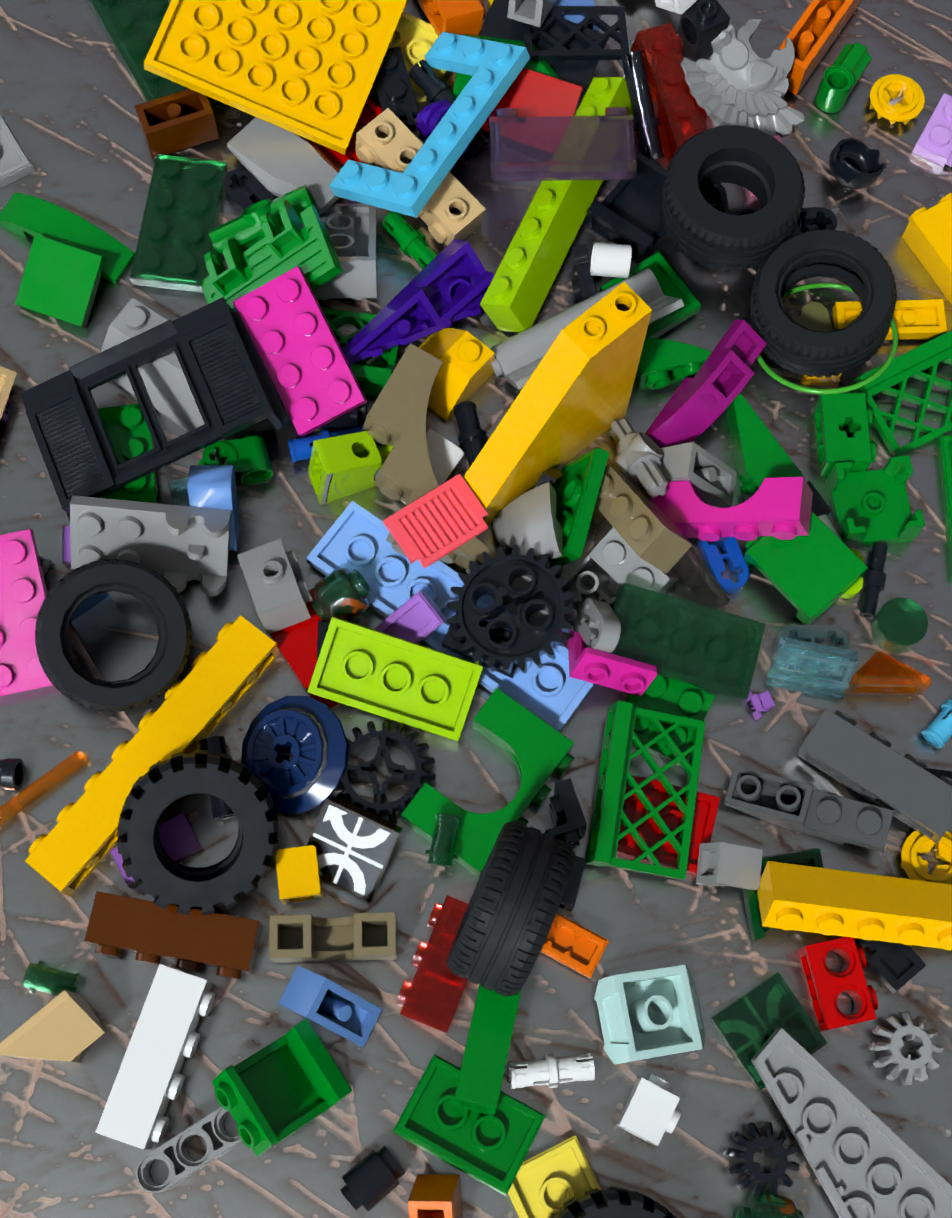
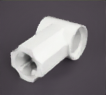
(610, 260)

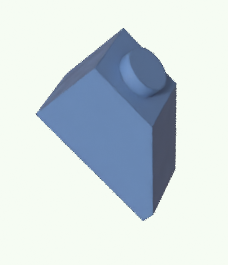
(330, 1006)

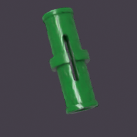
(411, 241)

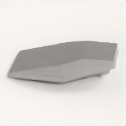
(284, 161)

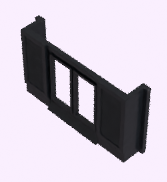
(219, 368)

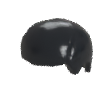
(855, 164)

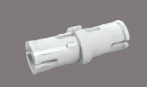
(551, 1070)

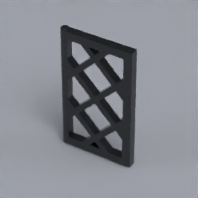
(594, 49)

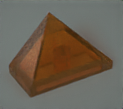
(887, 677)

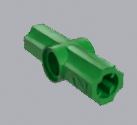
(247, 229)

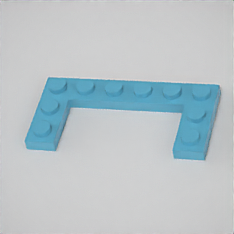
(492, 71)

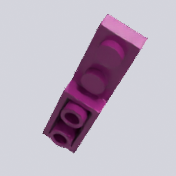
(712, 389)

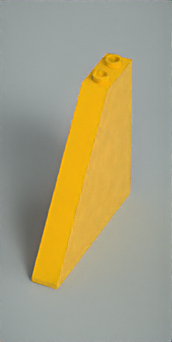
(566, 401)

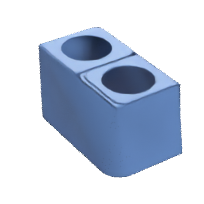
(216, 489)

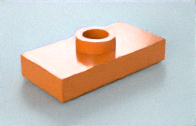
(574, 945)

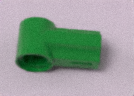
(842, 77)

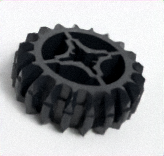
(400, 775)

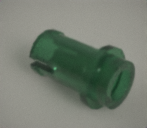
(444, 840)
(49, 979)

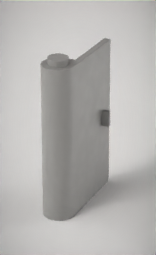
(521, 354)

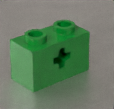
(843, 431)

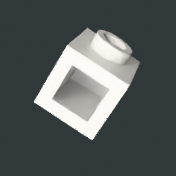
(650, 1110)

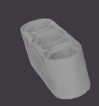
(176, 1156)

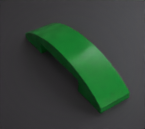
(33, 216)

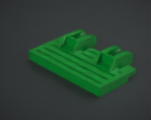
(273, 256)

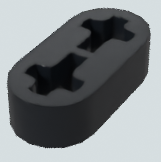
(255, 190)

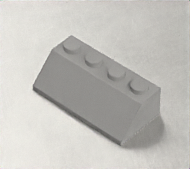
(161, 377)

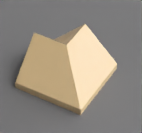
(55, 1031)

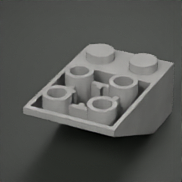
(610, 565)

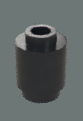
(371, 1179)

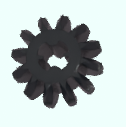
(772, 1148)

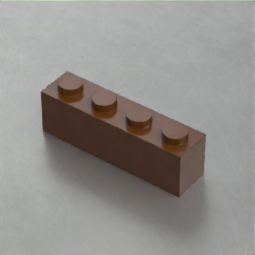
(160, 933)

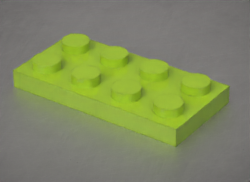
(395, 678)

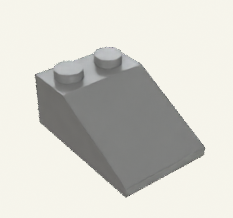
(355, 242)

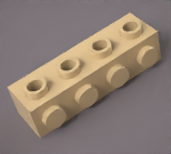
(391, 145)

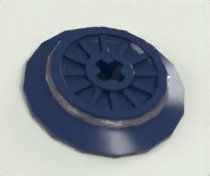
(317, 748)

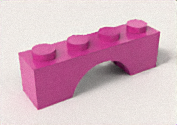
(776, 509)

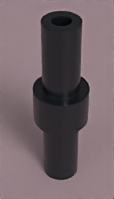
(873, 581)

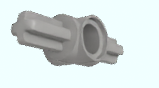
(638, 457)

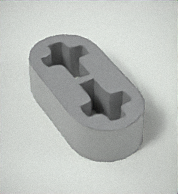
(598, 625)

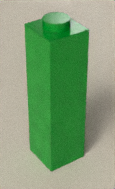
(486, 1051)

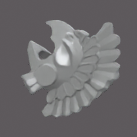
(741, 86)

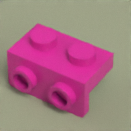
(607, 668)

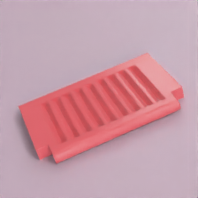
(438, 522)

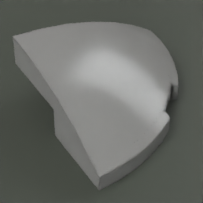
(531, 523)

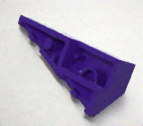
(438, 296)

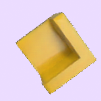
(298, 874)

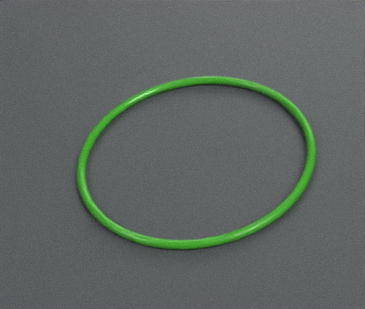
(835, 390)

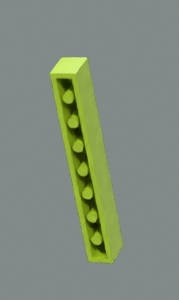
(547, 230)

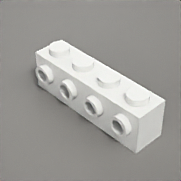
(155, 1058)

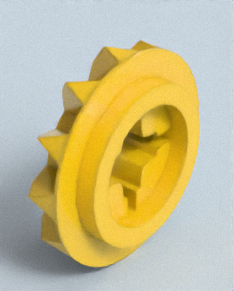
(890, 88)
(917, 868)

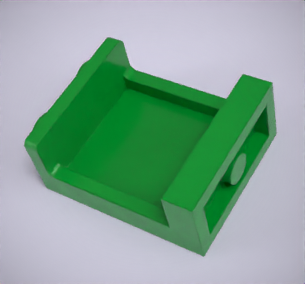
(807, 569)
(281, 1088)

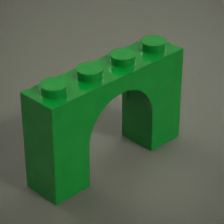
(538, 755)

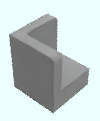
(729, 865)

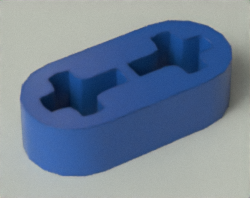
(734, 559)

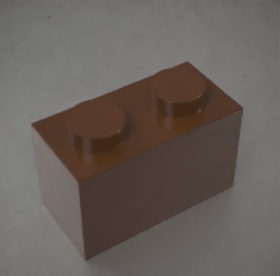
(176, 122)

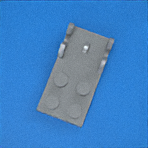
(170, 539)

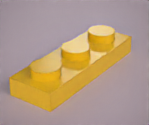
(912, 317)

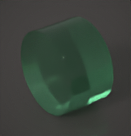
(899, 625)

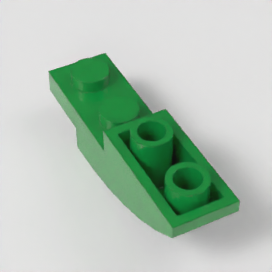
(668, 362)

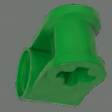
(246, 454)

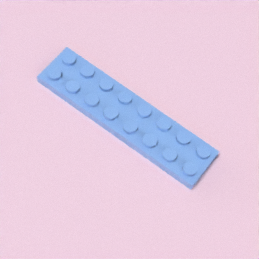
(360, 543)

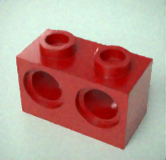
(826, 985)

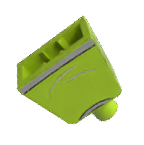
(345, 465)

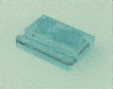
(811, 668)

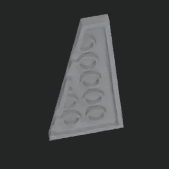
(849, 1148)

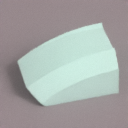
(649, 1014)

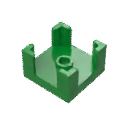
(873, 504)

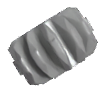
(919, 1055)

